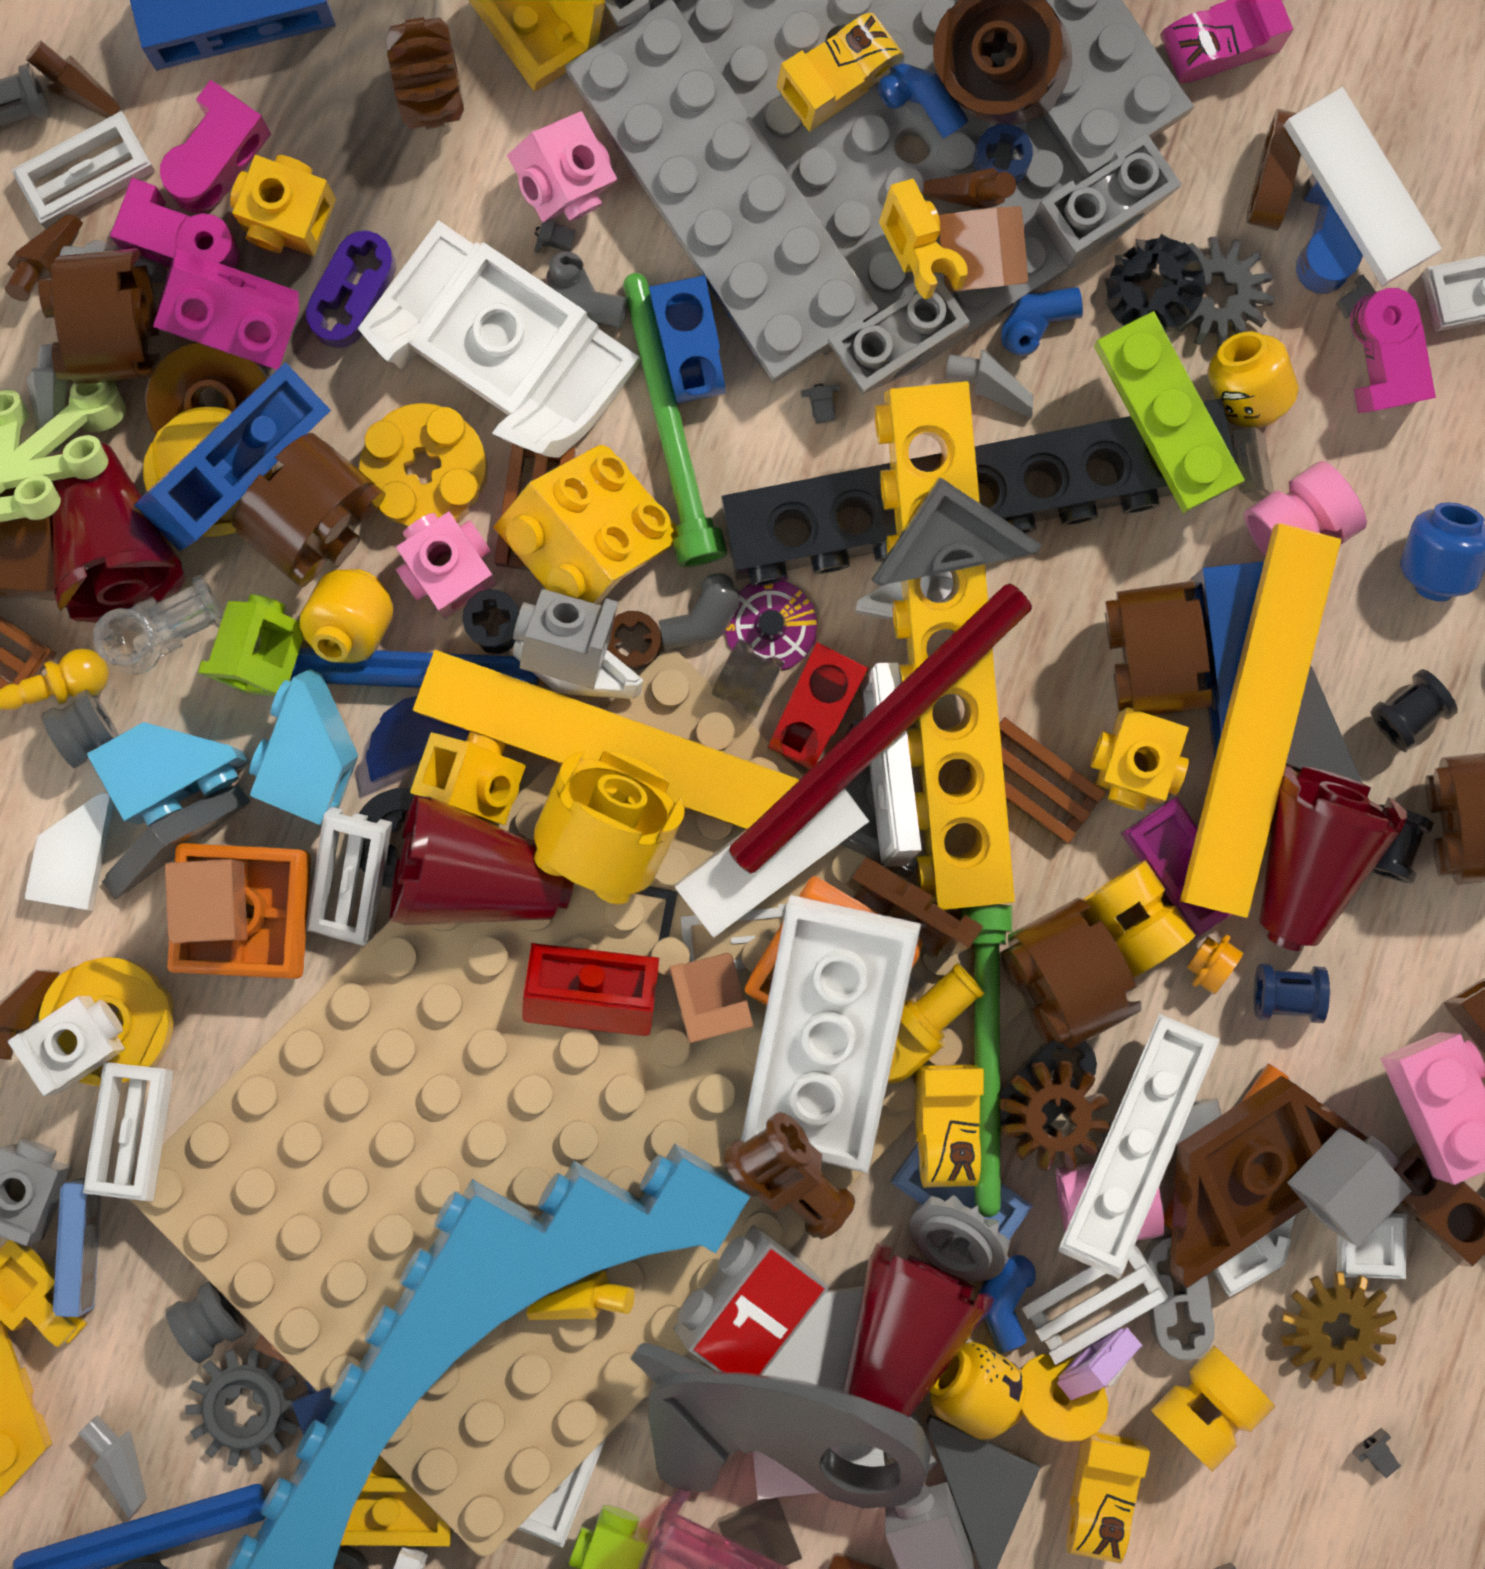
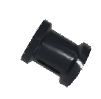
(478, 611)
(1414, 710)
(1400, 856)

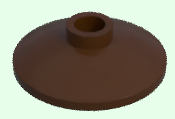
(190, 370)

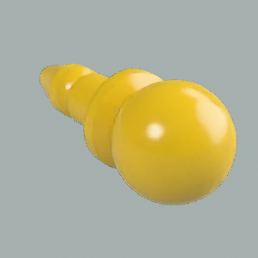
(75, 673)

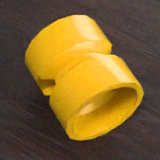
(1150, 937)
(1230, 1391)

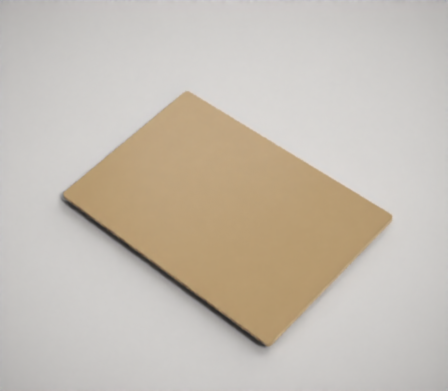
(418, 1074)

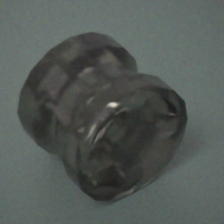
(747, 678)

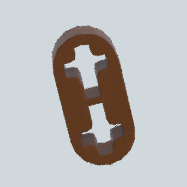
(1274, 175)

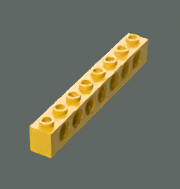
(985, 871)

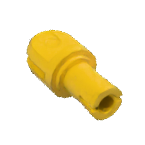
(924, 1021)

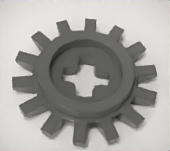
(1237, 307)
(222, 1421)

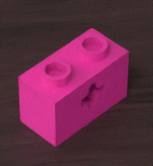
(227, 309)

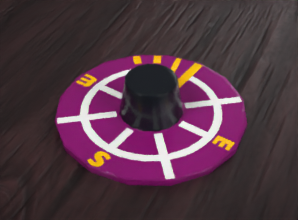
(775, 622)

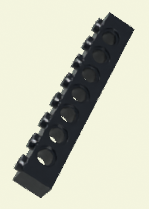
(1000, 466)

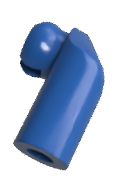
(925, 89)
(1034, 314)
(1007, 1291)

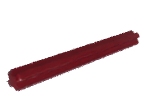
(880, 728)

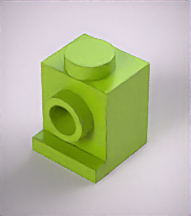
(254, 646)
(612, 1543)

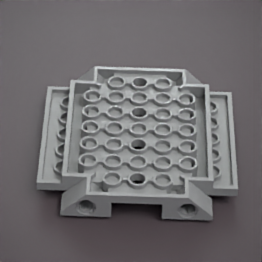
(794, 214)

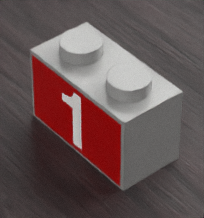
(749, 1305)

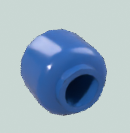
(1445, 552)

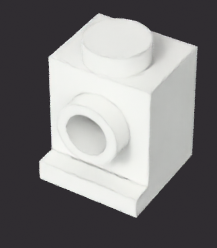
(46, 1060)

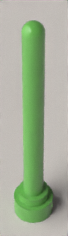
(697, 537)
(996, 922)

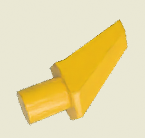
(583, 1299)

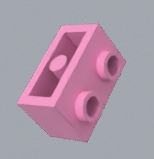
(1443, 1102)

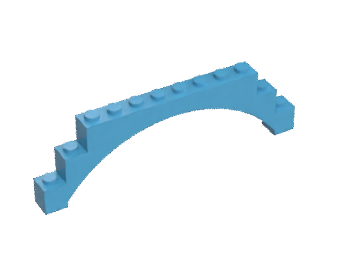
(473, 1278)

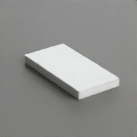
(832, 1026)

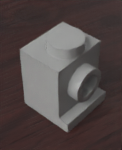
(565, 637)
(42, 1177)

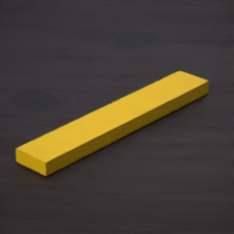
(1260, 720)
(561, 726)

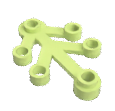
(28, 469)

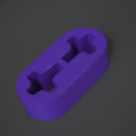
(338, 282)

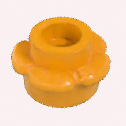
(1214, 963)

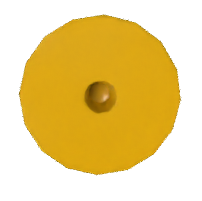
(1051, 1409)

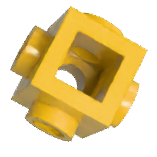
(282, 204)
(1159, 746)
(469, 775)

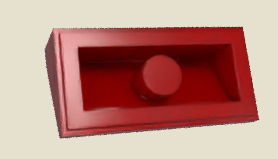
(590, 989)

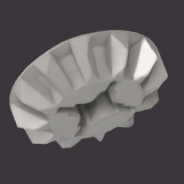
(972, 1251)

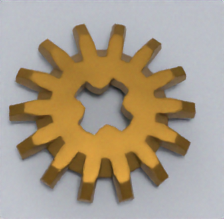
(1325, 1307)

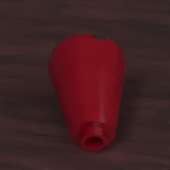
(107, 548)
(1321, 853)
(468, 871)
(908, 1329)

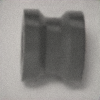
(79, 728)
(204, 1322)

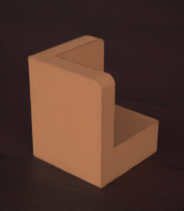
(990, 245)
(206, 901)
(710, 997)

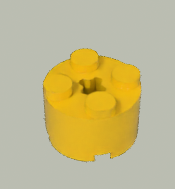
(607, 825)

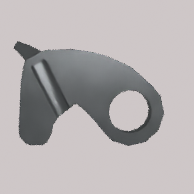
(708, 1415)

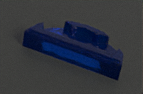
(402, 739)

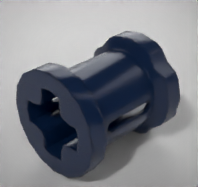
(1291, 993)

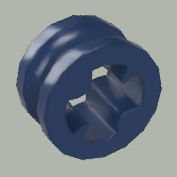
(1009, 135)

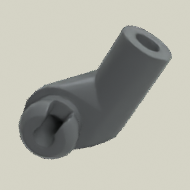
(571, 281)
(708, 618)

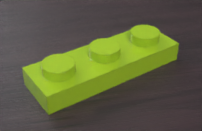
(1168, 412)

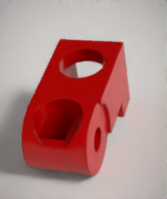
(817, 705)

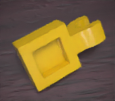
(912, 233)
(27, 1292)

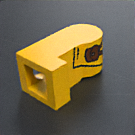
(838, 70)
(948, 1124)
(1105, 1496)

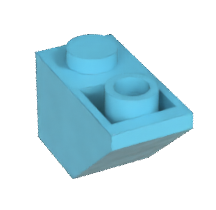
(308, 754)
(158, 767)

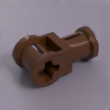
(786, 1170)

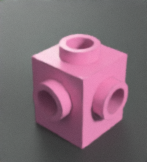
(563, 169)
(454, 582)

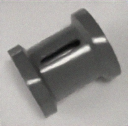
(22, 97)

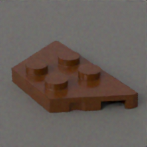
(1237, 1175)

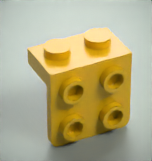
(542, 33)
(586, 526)

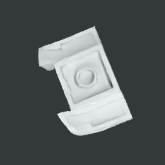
(501, 339)

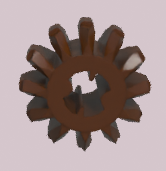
(424, 73)
(1076, 1112)

